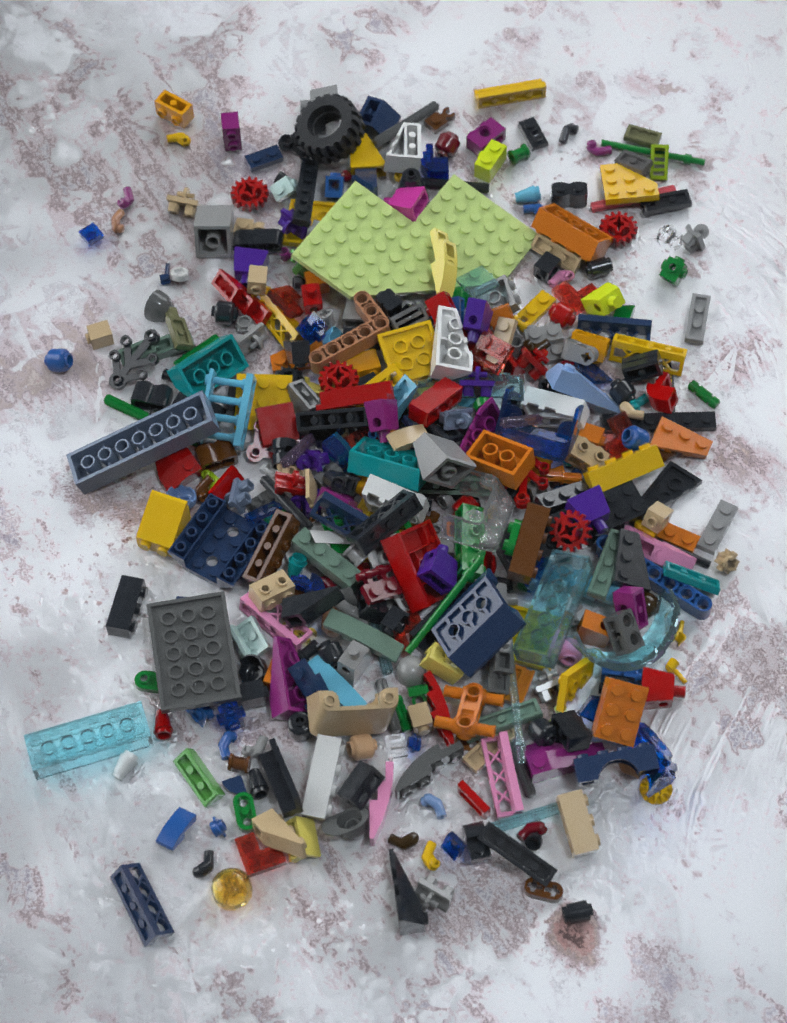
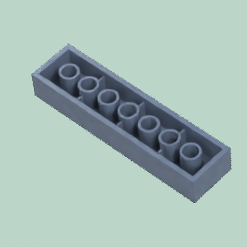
(143, 442)

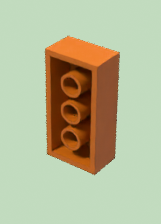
(571, 232)

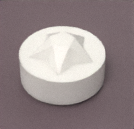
(179, 274)

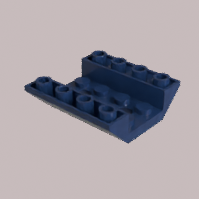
(208, 539)
(479, 630)

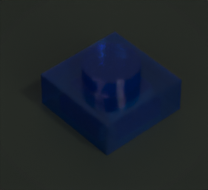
(91, 234)
(453, 845)

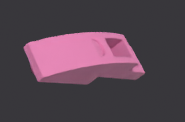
(661, 551)

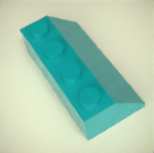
(221, 355)
(381, 460)

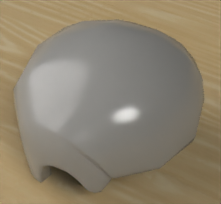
(409, 671)

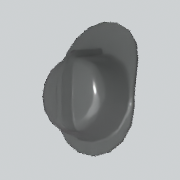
(347, 824)

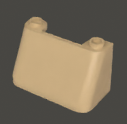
(331, 719)

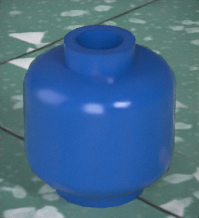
(58, 360)
(634, 437)

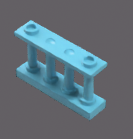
(244, 403)

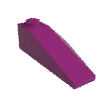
(485, 419)
(284, 693)
(554, 760)

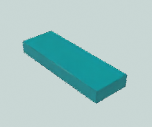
(691, 577)

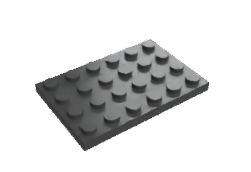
(193, 652)

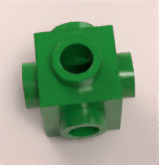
(671, 275)

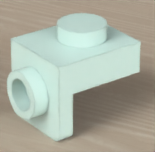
(284, 188)

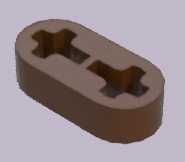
(542, 894)

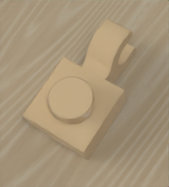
(242, 223)

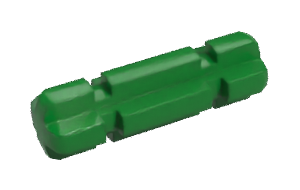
(703, 394)
(403, 715)

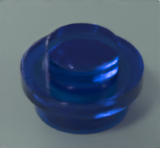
(414, 743)

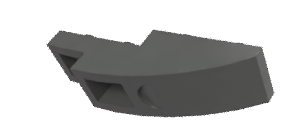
(500, 669)
(420, 772)

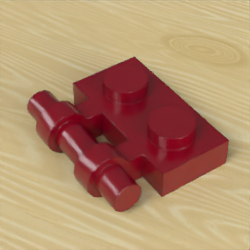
(380, 590)

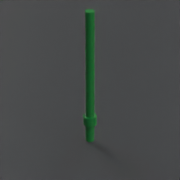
(686, 159)
(468, 574)

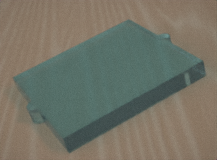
(477, 282)

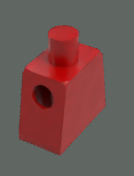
(311, 297)
(661, 688)

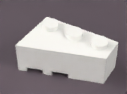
(405, 150)
(553, 407)
(380, 491)

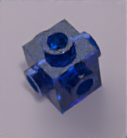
(312, 328)
(231, 716)

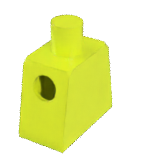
(606, 298)

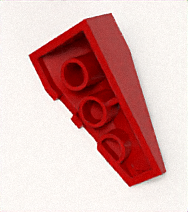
(178, 469)

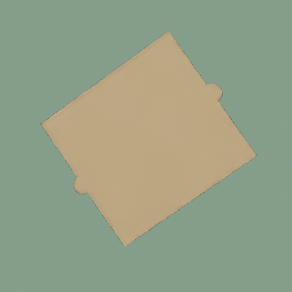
(311, 488)

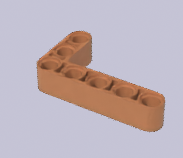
(357, 339)

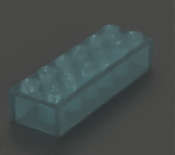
(553, 608)
(88, 740)

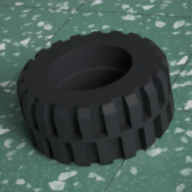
(320, 113)

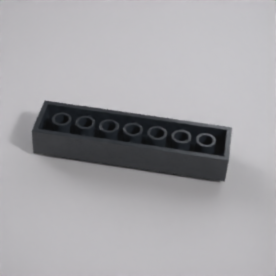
(625, 509)

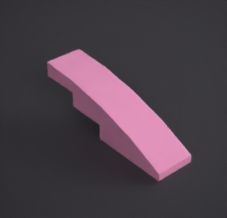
(379, 808)

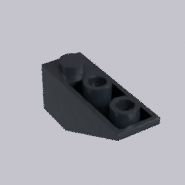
(306, 607)

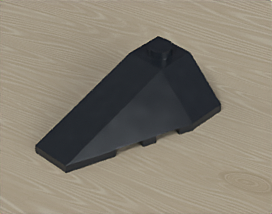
(408, 906)

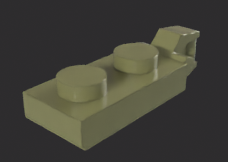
(178, 330)

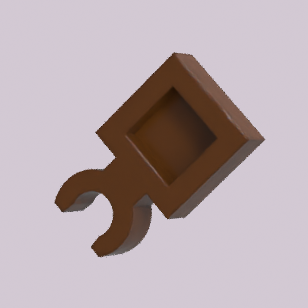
(438, 122)

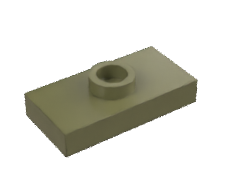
(642, 136)

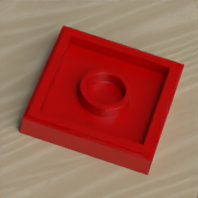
(276, 422)

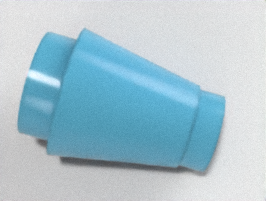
(528, 195)

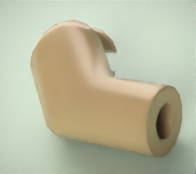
(630, 411)

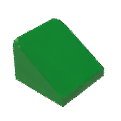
(625, 311)

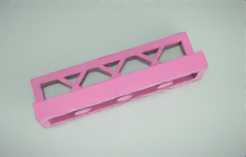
(271, 625)
(510, 776)

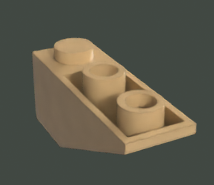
(275, 833)

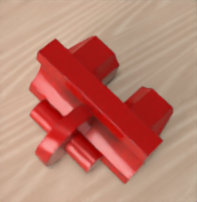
(527, 358)
(290, 483)

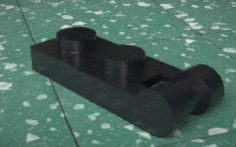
(667, 202)

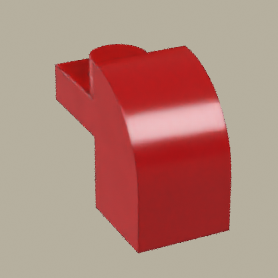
(662, 394)

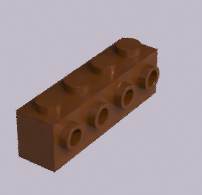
(528, 543)
(272, 546)

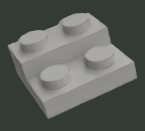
(503, 294)
(553, 334)

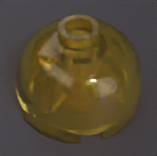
(231, 889)

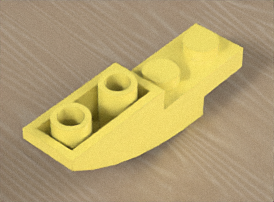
(445, 267)

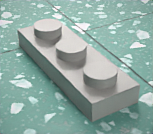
(697, 318)
(717, 527)

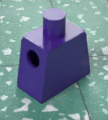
(244, 258)
(476, 318)
(593, 505)
(439, 569)

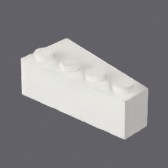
(323, 777)

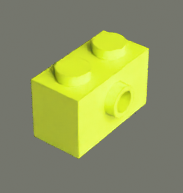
(490, 161)

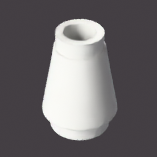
(125, 764)

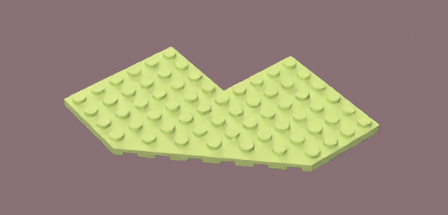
(375, 247)

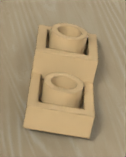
(403, 438)

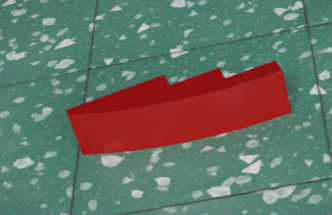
(235, 292)
(439, 706)

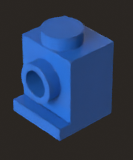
(329, 190)

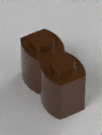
(216, 455)

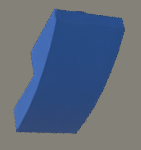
(174, 830)

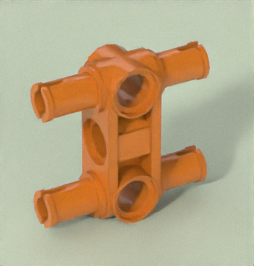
(466, 722)

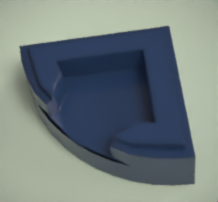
(234, 785)

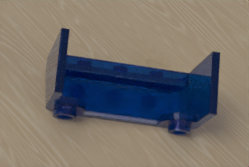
(544, 442)

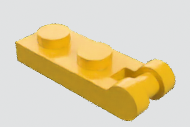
(534, 310)

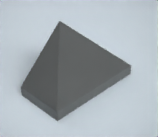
(302, 396)

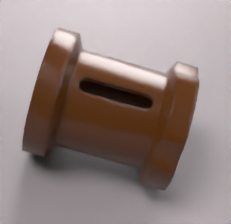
(239, 763)

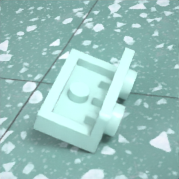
(250, 637)

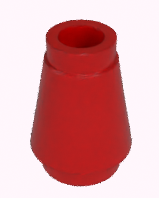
(162, 726)

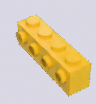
(625, 468)

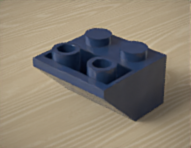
(378, 116)

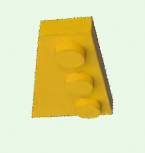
(571, 680)

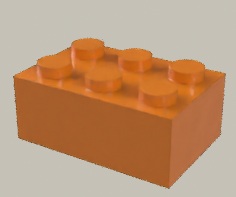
(502, 458)
(619, 711)

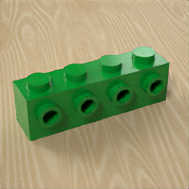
(465, 554)

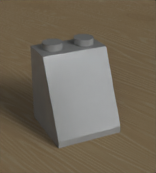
(214, 231)
(441, 460)

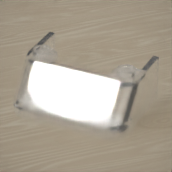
(478, 528)

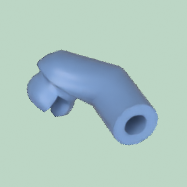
(436, 803)

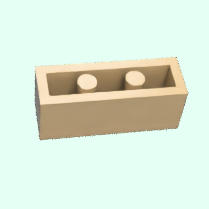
(578, 823)

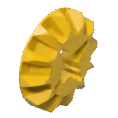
(657, 798)

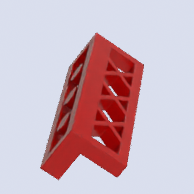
(355, 395)

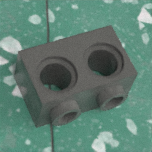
(623, 632)

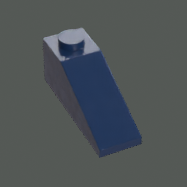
(366, 177)

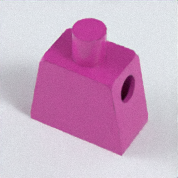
(409, 201)

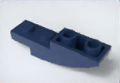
(306, 679)

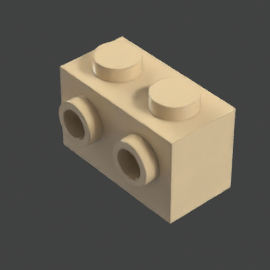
(586, 454)
(271, 590)

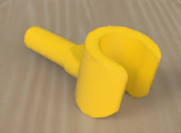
(680, 636)
(671, 667)

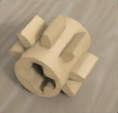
(727, 561)

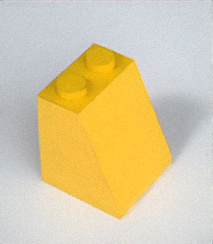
(162, 522)

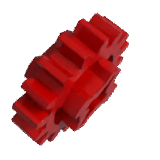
(249, 194)
(627, 228)
(329, 377)
(563, 534)

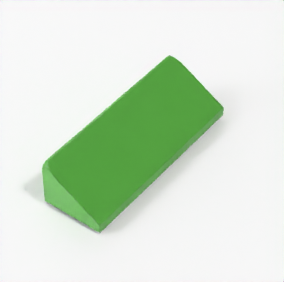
(198, 777)

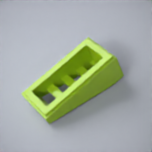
(659, 147)

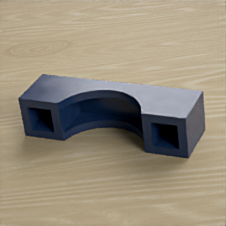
(641, 759)

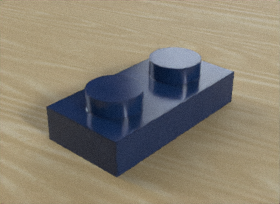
(264, 158)

